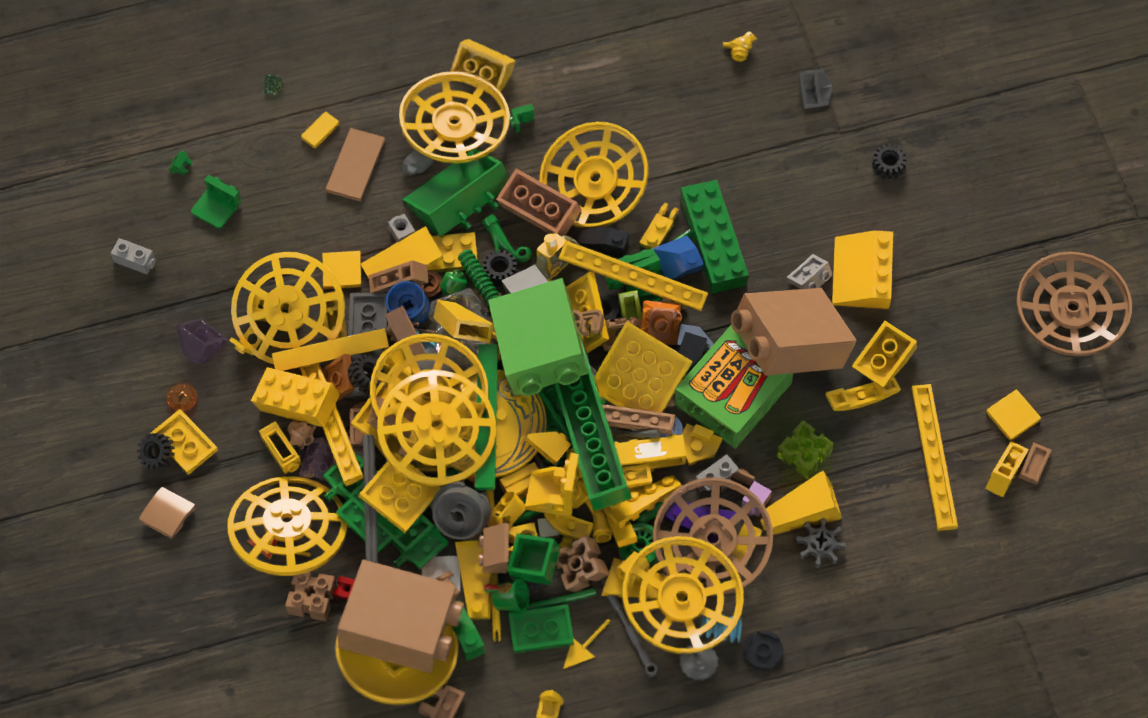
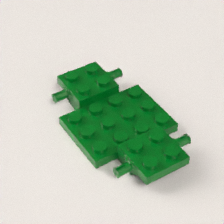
(416, 546)

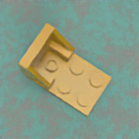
(554, 488)

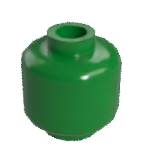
(453, 283)

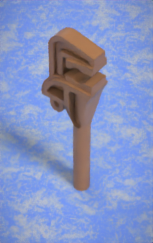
(595, 317)

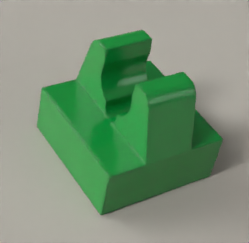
(178, 161)

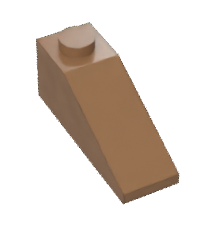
(408, 271)

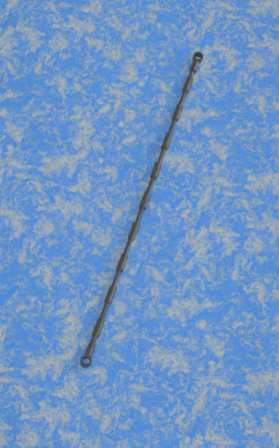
(618, 608)

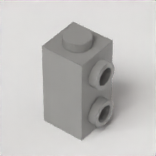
(133, 256)

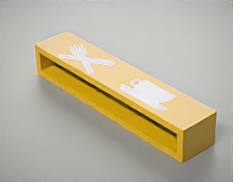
(655, 451)

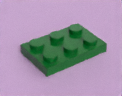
(541, 629)

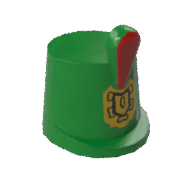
(509, 596)

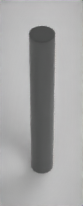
(636, 434)

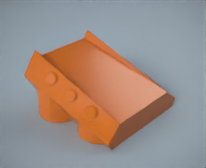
(662, 321)

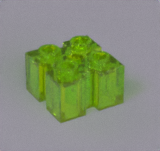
(794, 449)

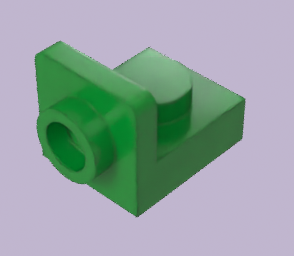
(521, 115)

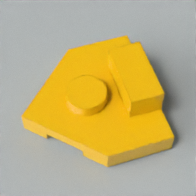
(699, 443)

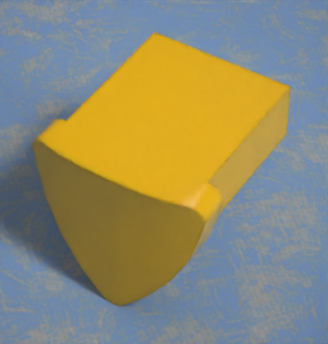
(549, 704)

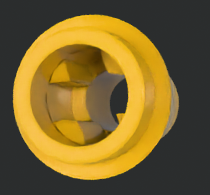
(601, 528)

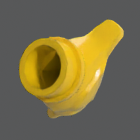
(740, 46)

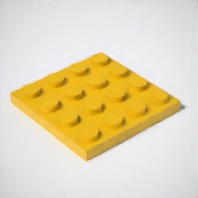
(640, 371)

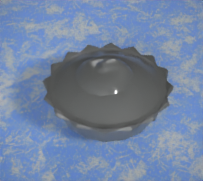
(700, 664)

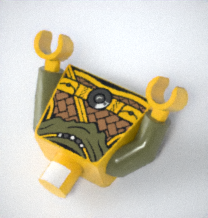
(548, 255)

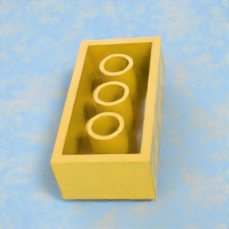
(295, 397)

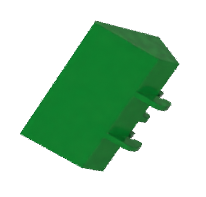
(458, 193)

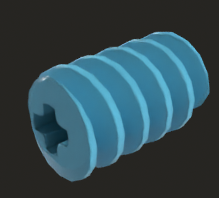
(719, 628)

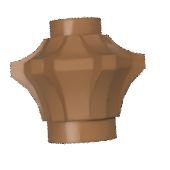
(301, 433)

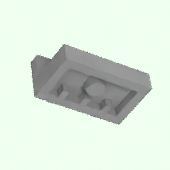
(811, 273)
(721, 469)

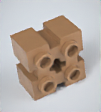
(581, 564)
(318, 603)

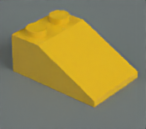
(885, 354)

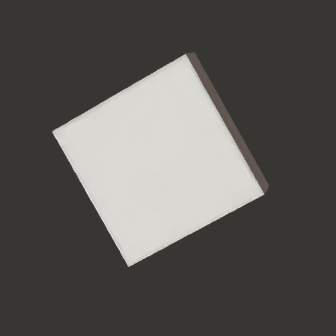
(546, 530)

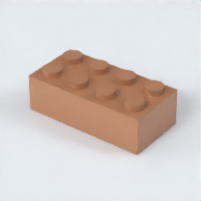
(538, 204)

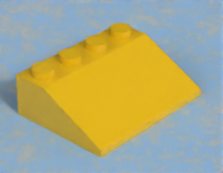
(863, 270)

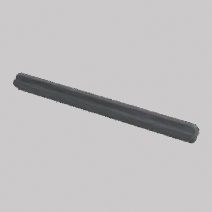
(370, 513)

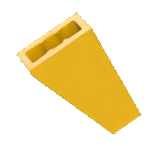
(462, 322)

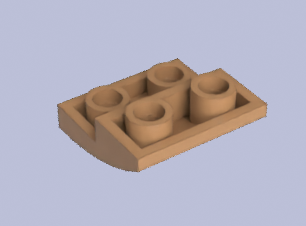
(166, 512)

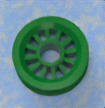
(645, 530)

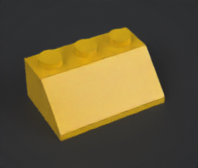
(484, 63)

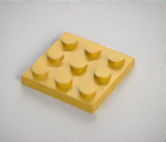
(397, 496)

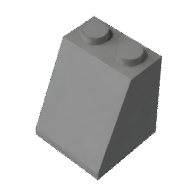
(522, 280)

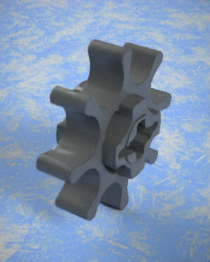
(813, 539)

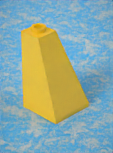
(805, 504)

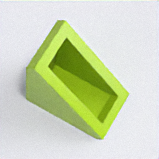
(629, 305)

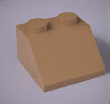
(494, 549)

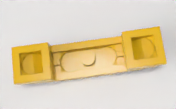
(861, 395)

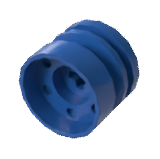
(408, 294)

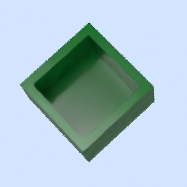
(533, 559)

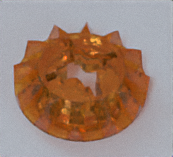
(186, 403)

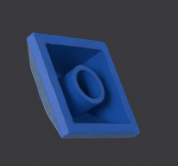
(679, 258)

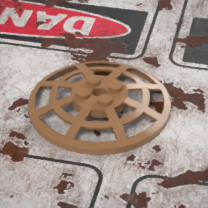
(1074, 295)
(716, 525)

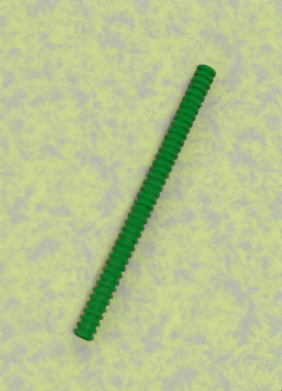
(488, 291)

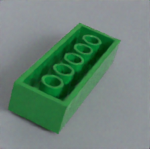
(714, 236)

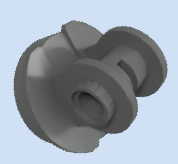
(472, 505)

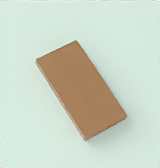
(355, 164)

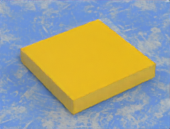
(345, 267)
(1013, 415)

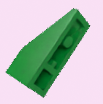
(468, 637)

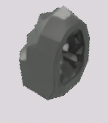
(415, 163)

